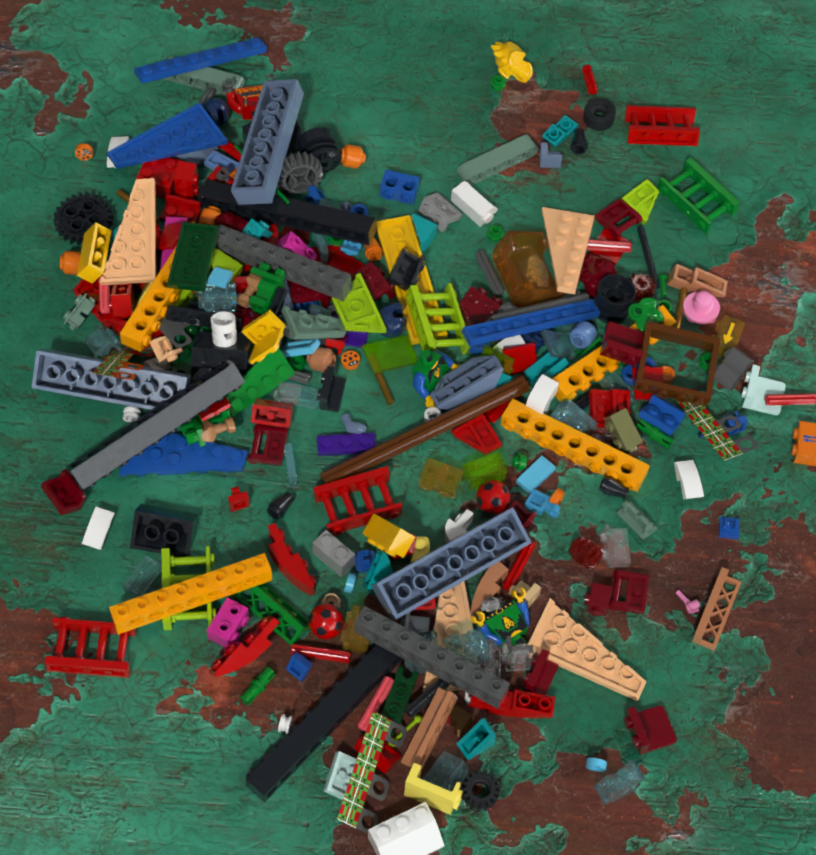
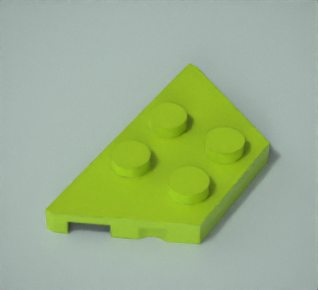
(359, 310)

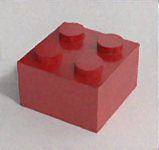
(163, 173)

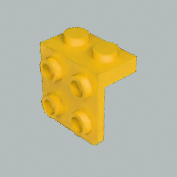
(265, 334)

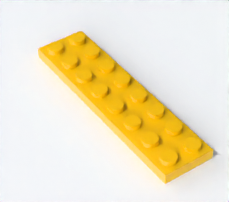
(394, 236)

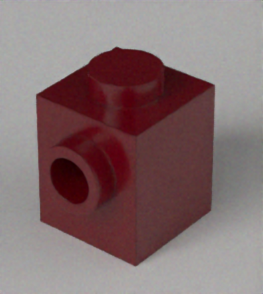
(598, 599)

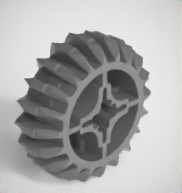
(299, 177)

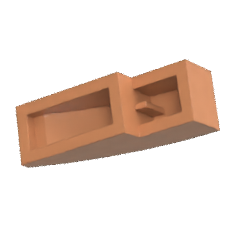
(696, 280)
(489, 586)

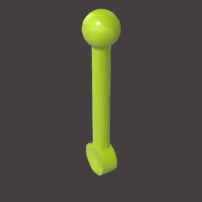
(417, 719)

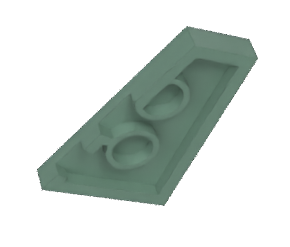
(312, 327)

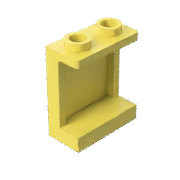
(431, 794)

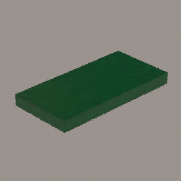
(193, 256)

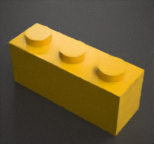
(94, 253)
(388, 536)

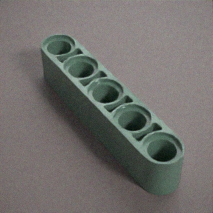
(207, 78)
(497, 160)

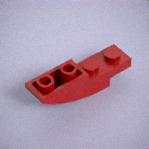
(288, 564)
(240, 654)
(519, 704)

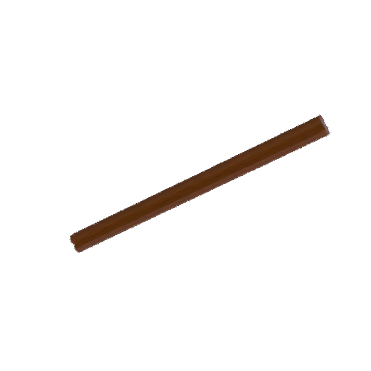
(426, 430)

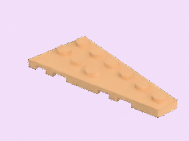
(135, 243)
(567, 244)
(451, 618)
(582, 653)

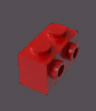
(186, 180)
(122, 300)
(272, 413)

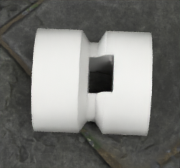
(223, 329)

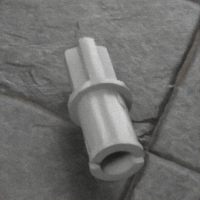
(492, 604)

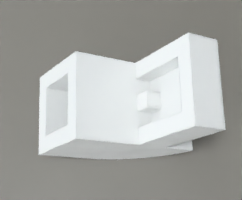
(542, 395)
(459, 526)

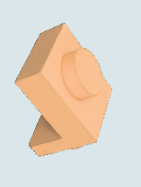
(164, 349)

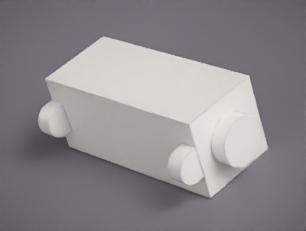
(473, 203)

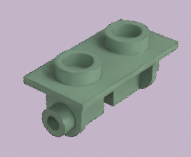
(74, 317)
(636, 520)

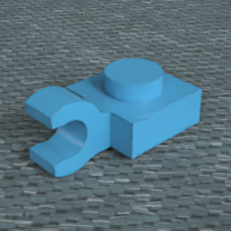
(540, 502)

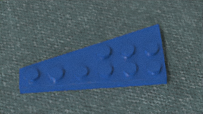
(179, 135)
(175, 456)

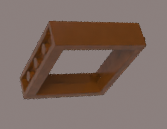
(681, 337)

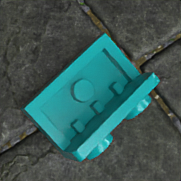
(545, 365)

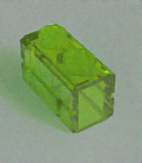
(484, 469)

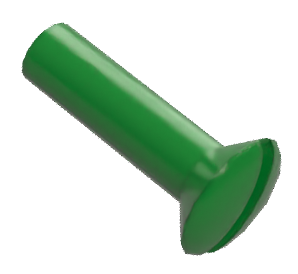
(663, 278)

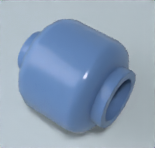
(583, 334)

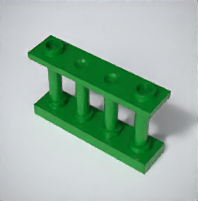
(704, 181)

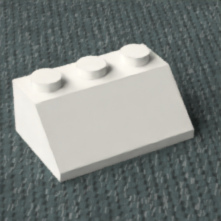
(407, 833)

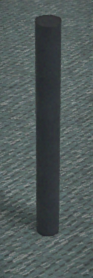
(647, 254)

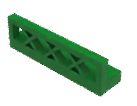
(278, 605)

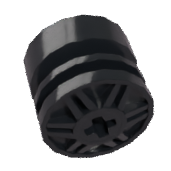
(322, 145)
(614, 298)

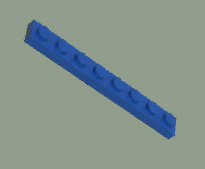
(200, 60)
(530, 322)

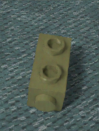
(623, 431)

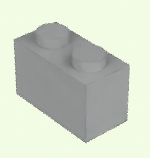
(333, 553)

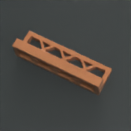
(711, 604)
(430, 728)

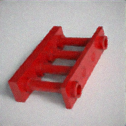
(661, 134)
(361, 483)
(78, 663)

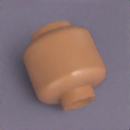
(321, 359)

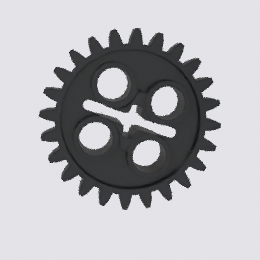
(75, 215)

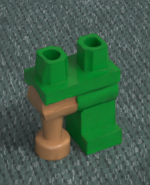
(265, 284)
(206, 431)

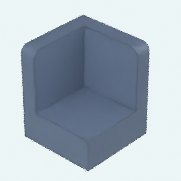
(549, 159)

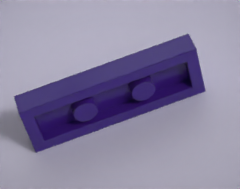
(344, 444)

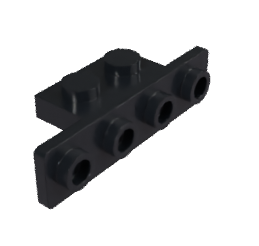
(193, 316)

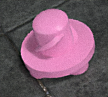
(701, 307)

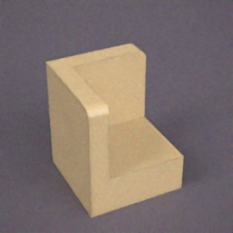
(532, 593)

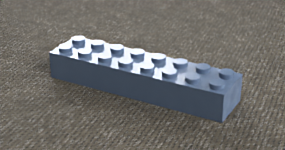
(267, 142)
(73, 376)
(451, 564)

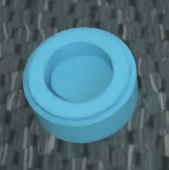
(350, 583)
(596, 764)

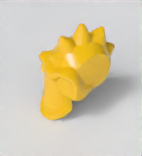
(510, 61)

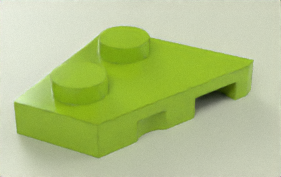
(642, 199)

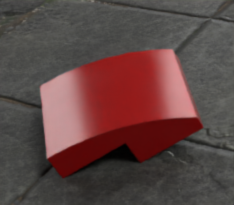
(604, 403)

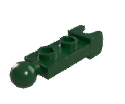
(183, 363)
(399, 697)

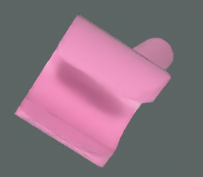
(691, 606)

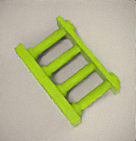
(424, 328)
(170, 579)

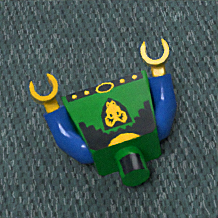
(428, 372)
(506, 621)

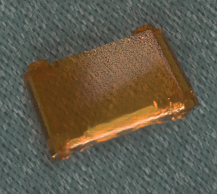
(523, 268)

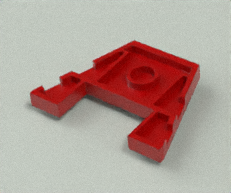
(92, 291)

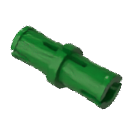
(654, 433)
(257, 686)

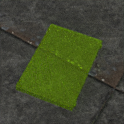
(390, 354)

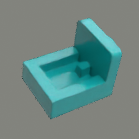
(257, 229)

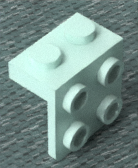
(757, 389)

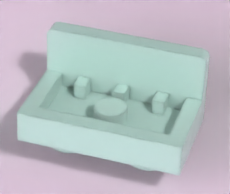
(339, 775)

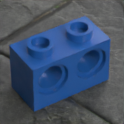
(395, 187)

